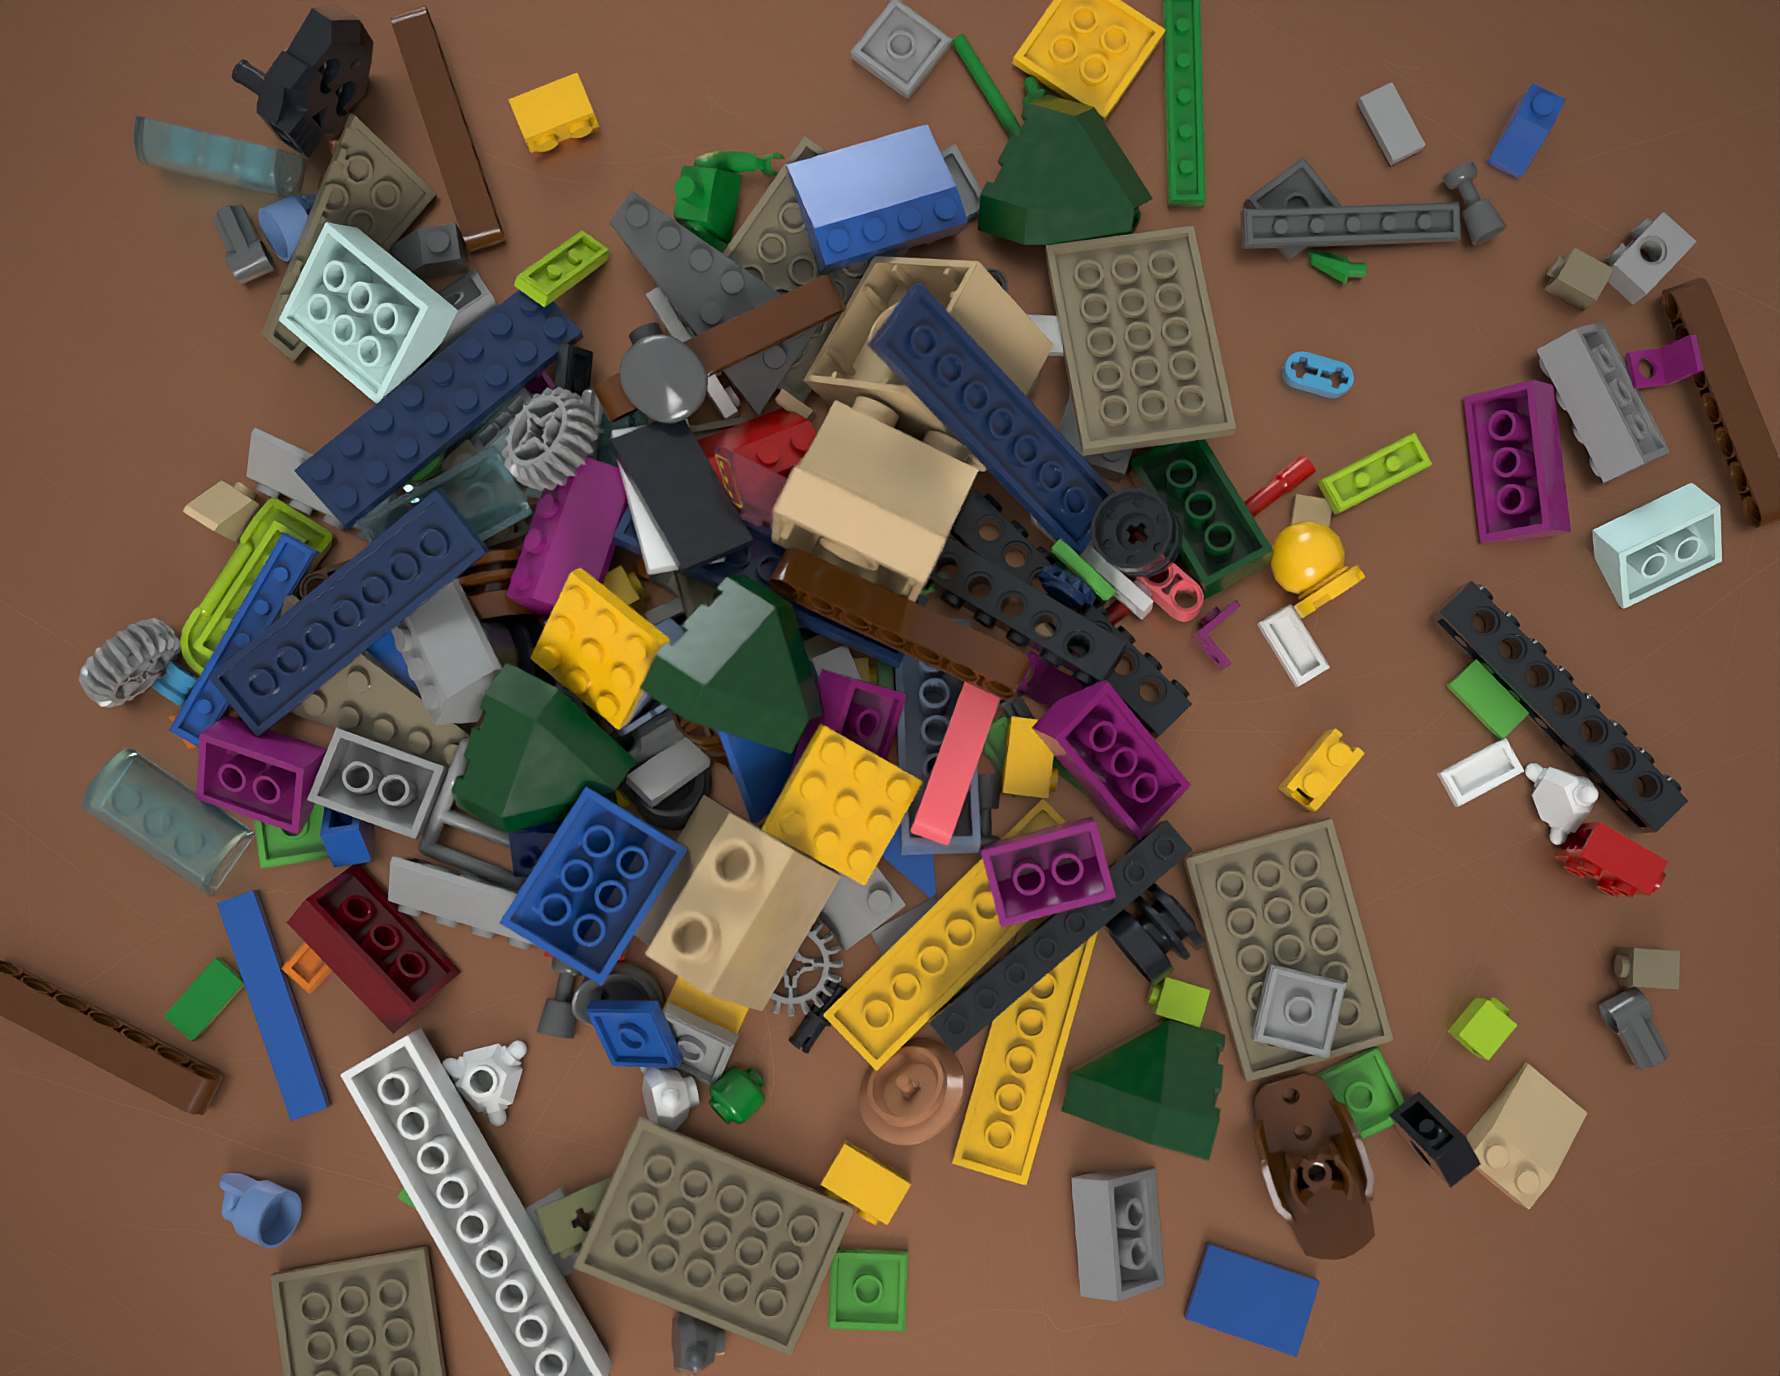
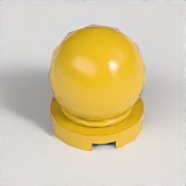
(1312, 564)

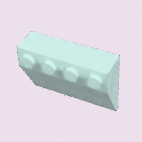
(365, 311)

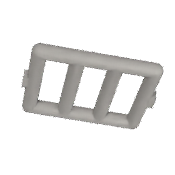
(443, 814)

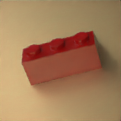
(771, 440)

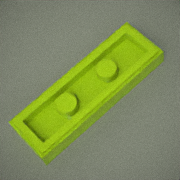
(562, 268)
(1374, 473)

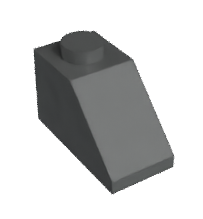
(433, 252)

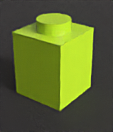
(1178, 1001)
(1483, 1027)

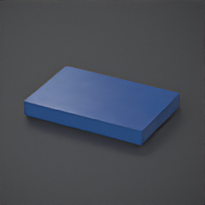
(1251, 1299)

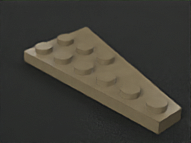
(361, 189)
(381, 708)

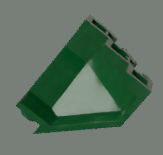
(1062, 179)
(740, 668)
(535, 756)
(1154, 1087)

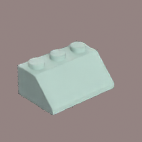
(1659, 544)

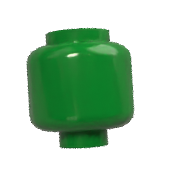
(737, 1095)

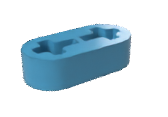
(1320, 366)

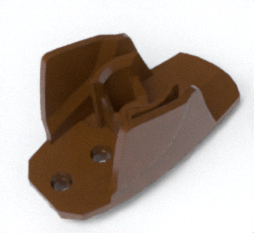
(1317, 1178)

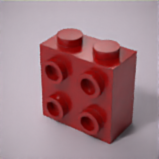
(1612, 861)

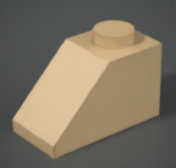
(225, 509)

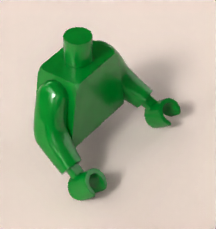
(711, 192)

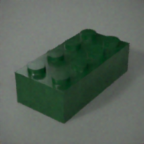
(1218, 530)

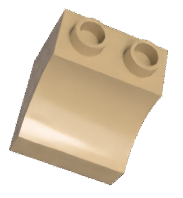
(972, 297)
(874, 497)
(734, 907)

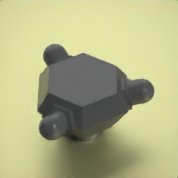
(695, 1343)

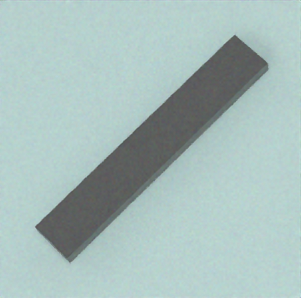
(1350, 225)

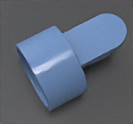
(284, 222)
(260, 1209)

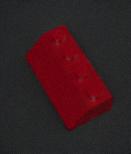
(373, 947)

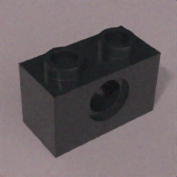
(1435, 1139)

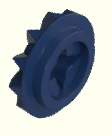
(1066, 587)

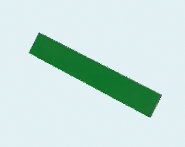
(1184, 103)

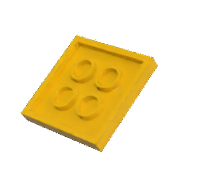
(1089, 50)
(598, 647)
(842, 805)

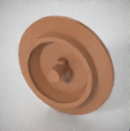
(912, 1093)

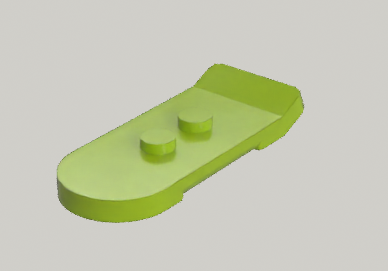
(215, 613)

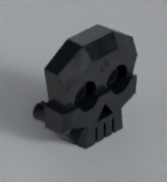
(313, 80)

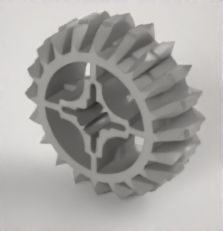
(549, 439)
(129, 662)
(825, 964)

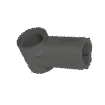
(246, 253)
(649, 738)
(1630, 1018)

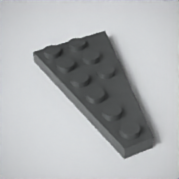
(706, 291)

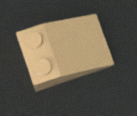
(1525, 1136)

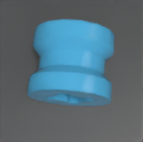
(175, 683)

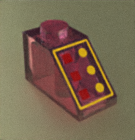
(750, 485)

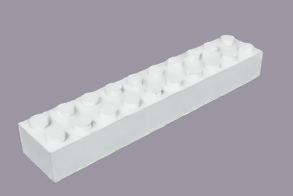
(474, 1213)

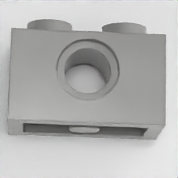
(1664, 244)

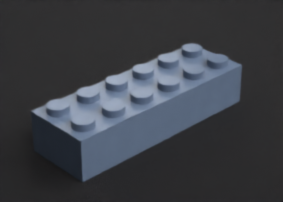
(919, 737)

